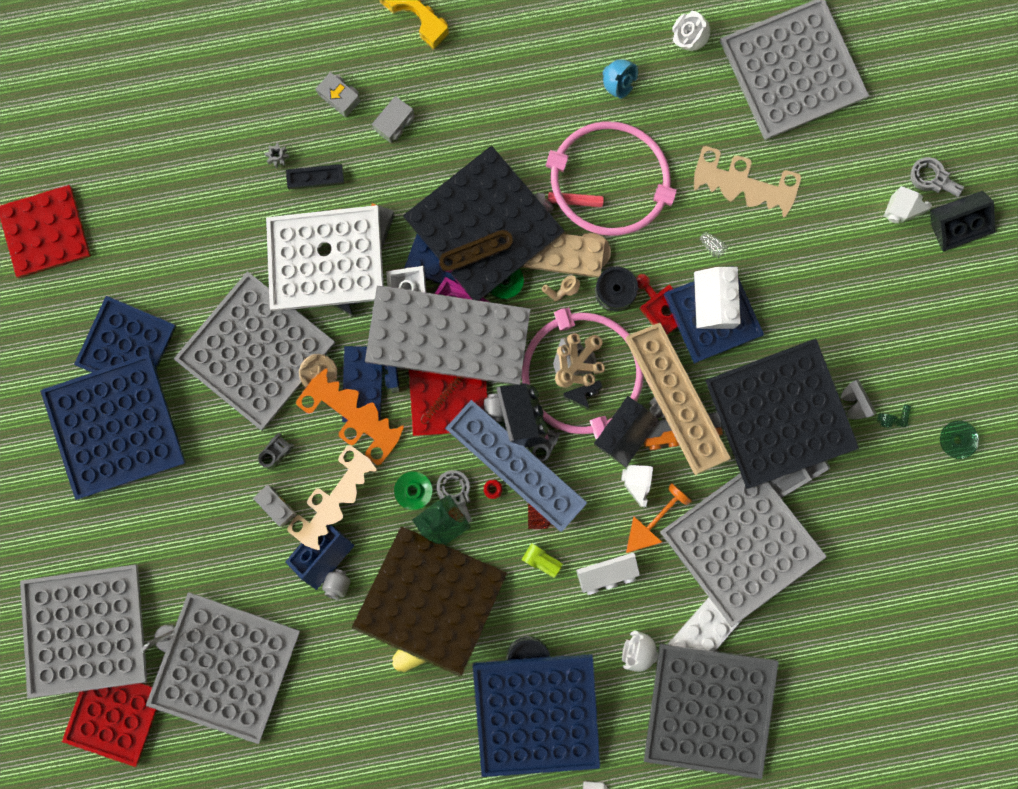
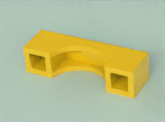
(432, 29)

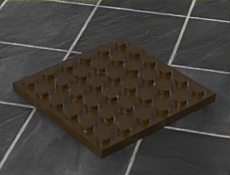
(430, 601)

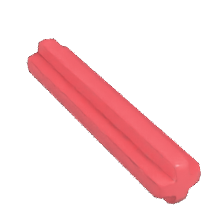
(578, 199)

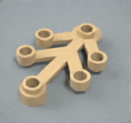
(565, 376)

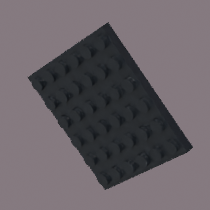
(479, 202)
(781, 414)

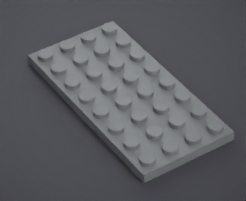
(447, 335)

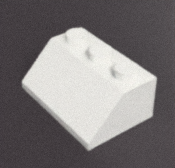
(407, 279)
(717, 298)
(608, 573)

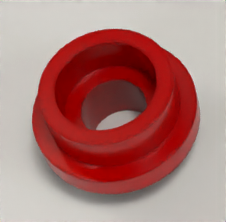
(488, 484)

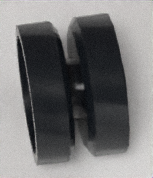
(621, 279)
(527, 647)

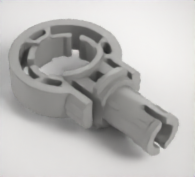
(940, 181)
(462, 504)

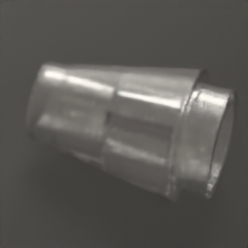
(713, 244)

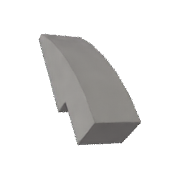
(796, 479)

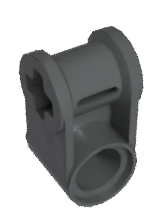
(548, 445)
(275, 450)

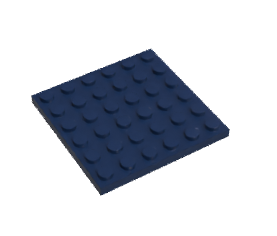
(113, 426)
(536, 715)

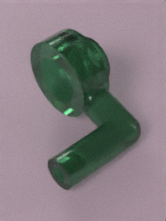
(888, 420)

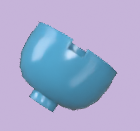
(619, 76)

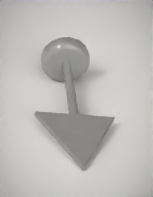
(161, 638)

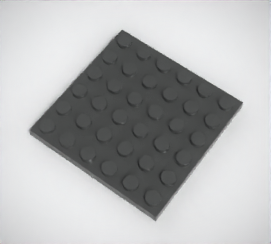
(710, 711)

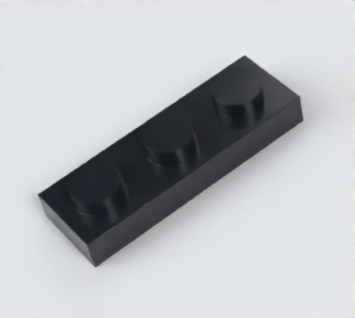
(315, 176)

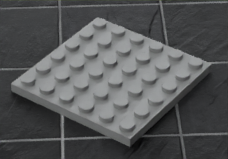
(794, 68)
(252, 352)
(742, 547)
(83, 631)
(223, 668)

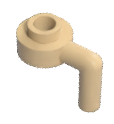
(569, 287)

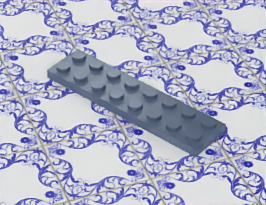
(516, 466)

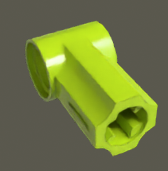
(539, 559)

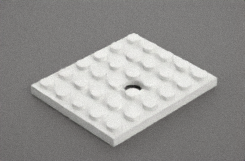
(308, 280)

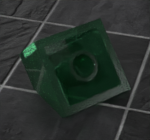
(441, 521)

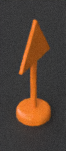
(642, 536)

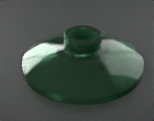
(968, 439)

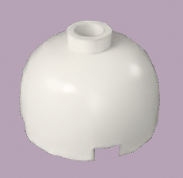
(691, 31)
(639, 652)

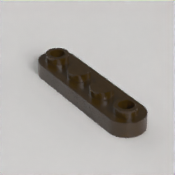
(475, 251)

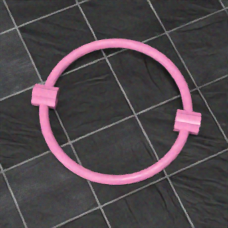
(664, 194)
(565, 321)

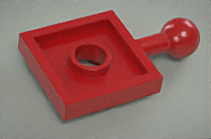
(653, 307)

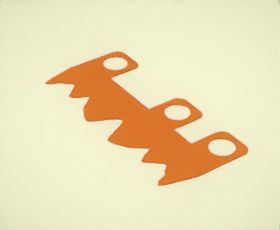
(361, 419)

